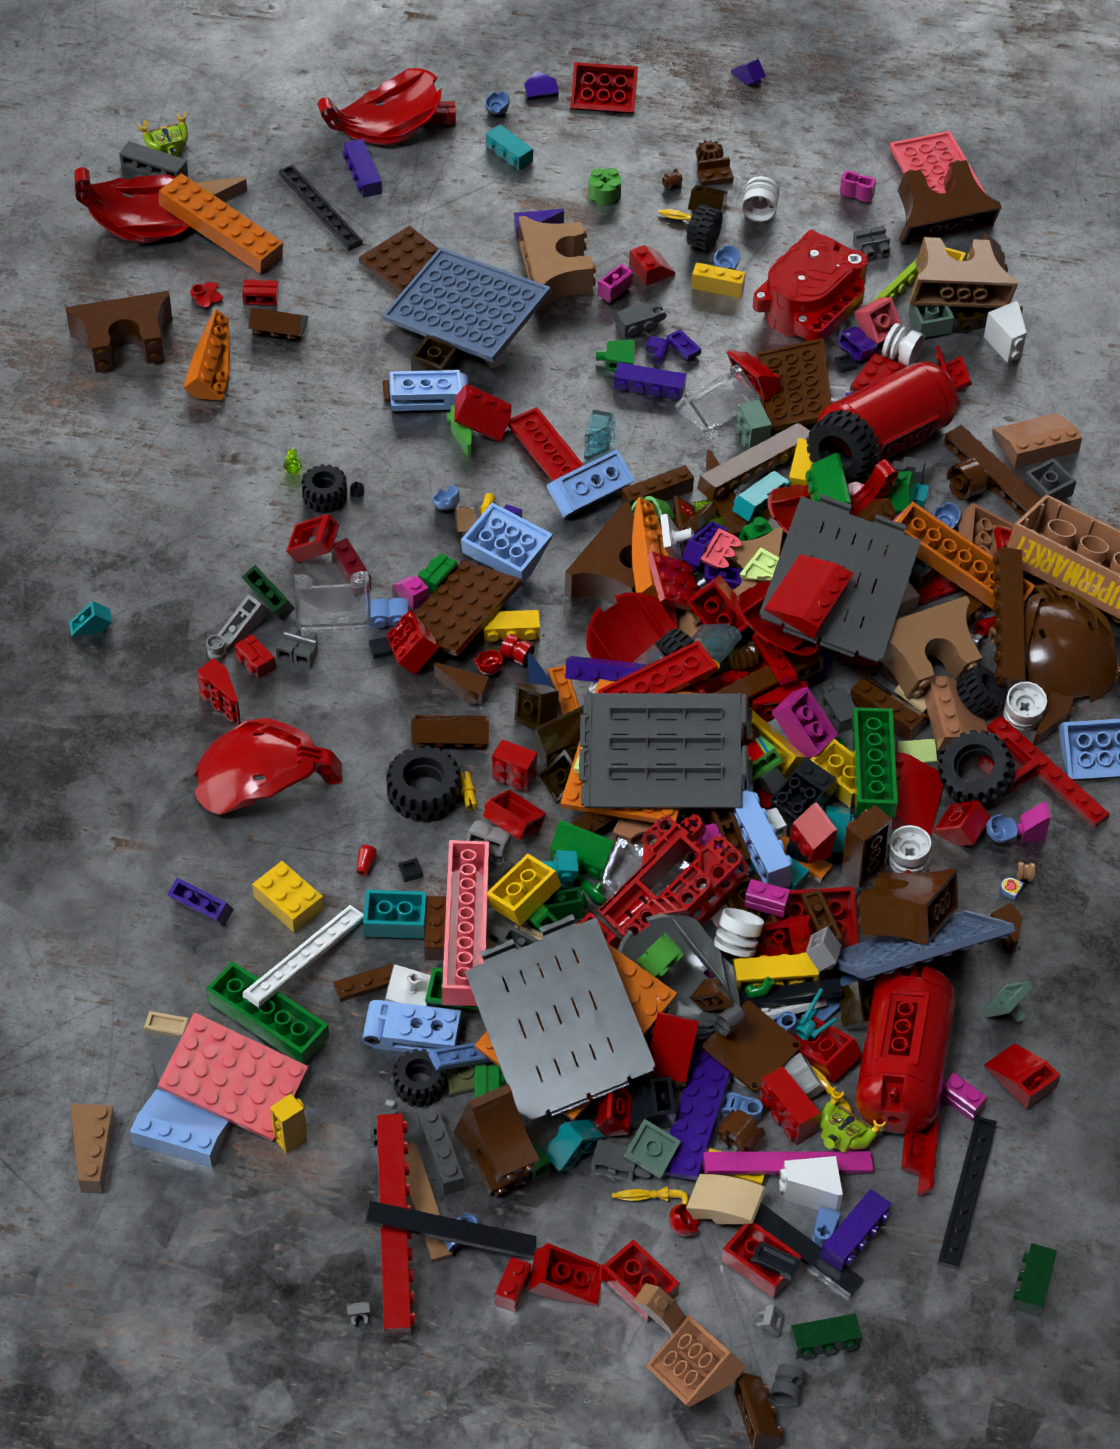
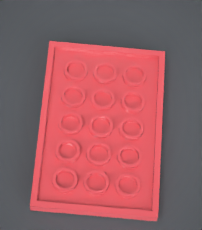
(931, 155)
(230, 1075)

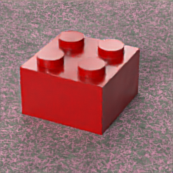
(514, 765)

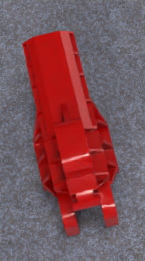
(658, 860)

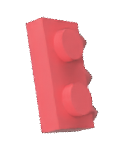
(719, 549)

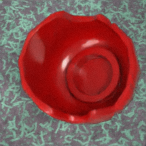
(489, 662)
(682, 1222)

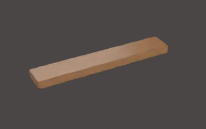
(424, 1200)

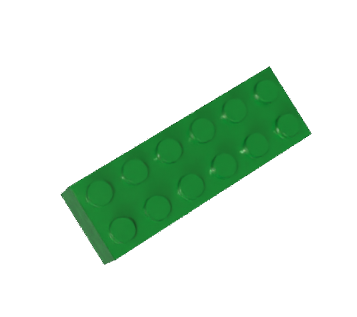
(874, 760)
(275, 1021)

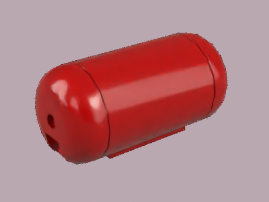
(901, 407)
(906, 1049)

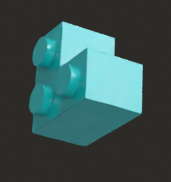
(840, 818)
(566, 867)
(571, 1142)

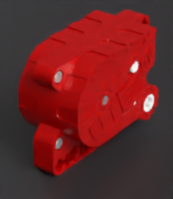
(812, 287)

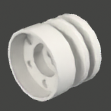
(760, 199)
(903, 345)
(1025, 706)
(909, 850)
(738, 932)

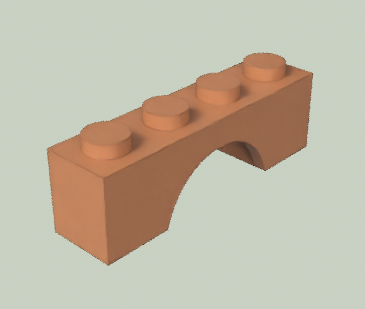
(633, 832)

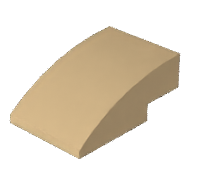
(725, 1199)

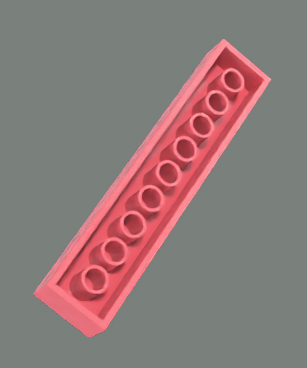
(464, 918)

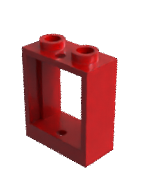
(325, 530)
(1028, 764)
(514, 814)

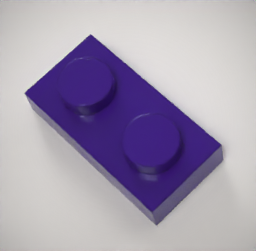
(683, 344)

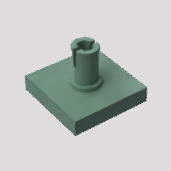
(1007, 1001)
(651, 1148)

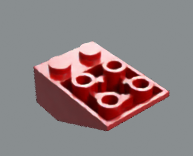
(411, 642)
(218, 689)
(785, 937)
(1023, 1074)

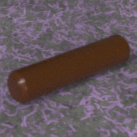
(386, 391)

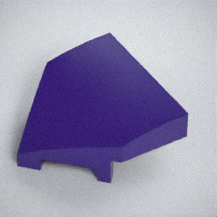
(540, 86)

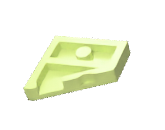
(760, 566)

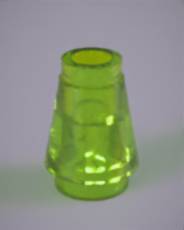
(292, 462)

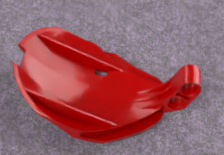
(408, 105)
(134, 218)
(784, 500)
(749, 607)
(629, 629)
(255, 750)

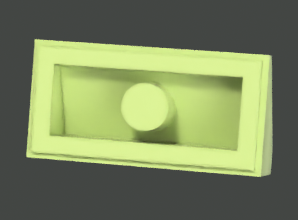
(921, 749)

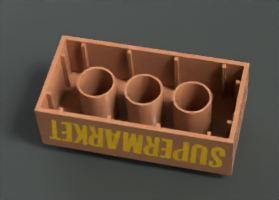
(1071, 552)

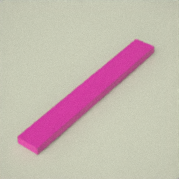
(771, 1162)

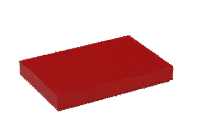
(673, 1046)

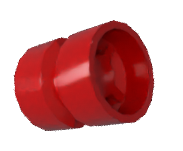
(514, 648)

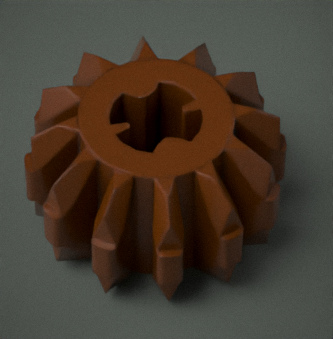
(709, 150)
(743, 657)

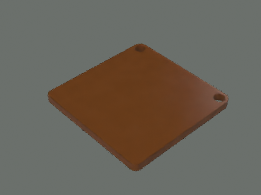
(752, 1048)

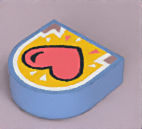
(1011, 887)

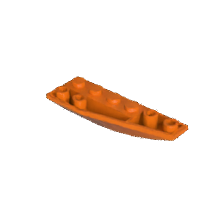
(210, 362)
(645, 538)

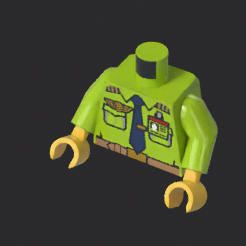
(167, 138)
(845, 1129)

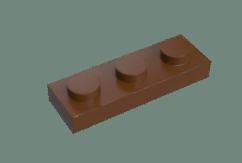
(363, 983)

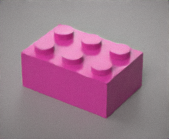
(804, 722)

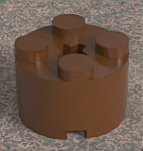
(967, 479)
(739, 1132)

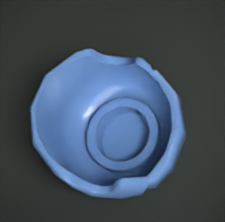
(497, 103)
(727, 257)
(447, 499)
(948, 514)
(1001, 829)

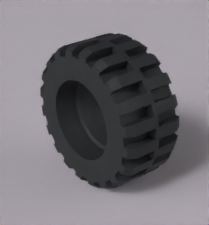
(854, 432)
(967, 747)
(423, 803)

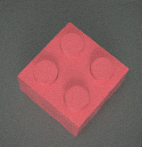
(877, 318)

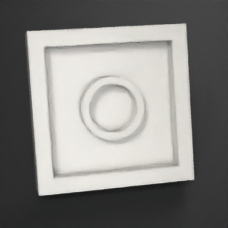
(673, 537)
(407, 986)

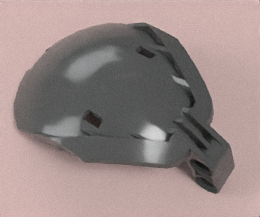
(688, 972)

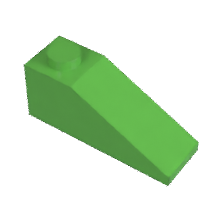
(461, 433)

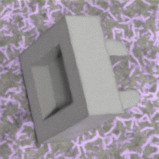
(358, 1309)
(772, 1320)

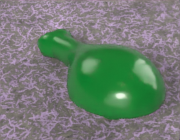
(591, 891)

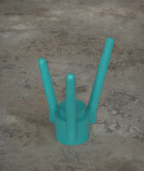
(806, 1026)

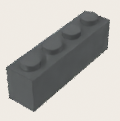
(151, 161)
(440, 1150)

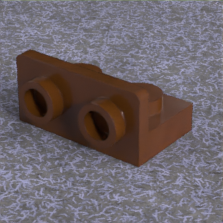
(714, 171)

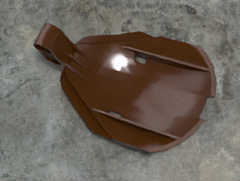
(1073, 656)

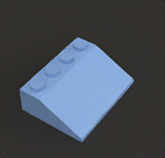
(506, 542)
(1091, 748)
(179, 1129)

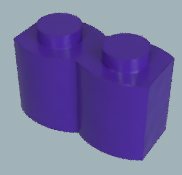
(856, 343)

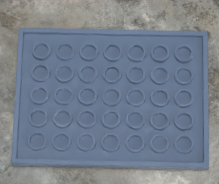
(467, 304)
(890, 952)

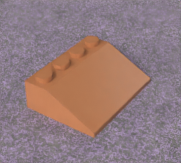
(1038, 439)
(979, 525)
(948, 712)
(695, 1363)

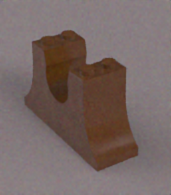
(941, 214)
(121, 321)
(606, 561)
(908, 904)
(496, 1140)

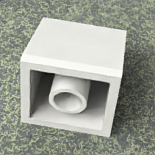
(1006, 331)
(812, 1183)

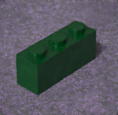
(268, 592)
(566, 903)
(1034, 1279)
(825, 1336)

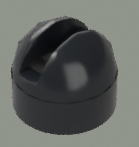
(359, 491)

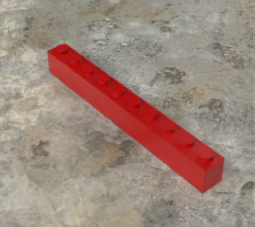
(394, 1243)

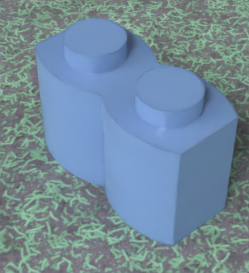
(388, 612)

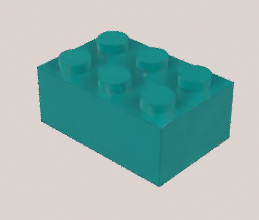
(394, 914)

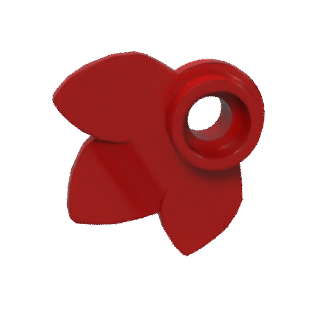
(206, 294)

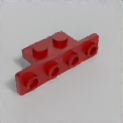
(956, 369)
(920, 1155)

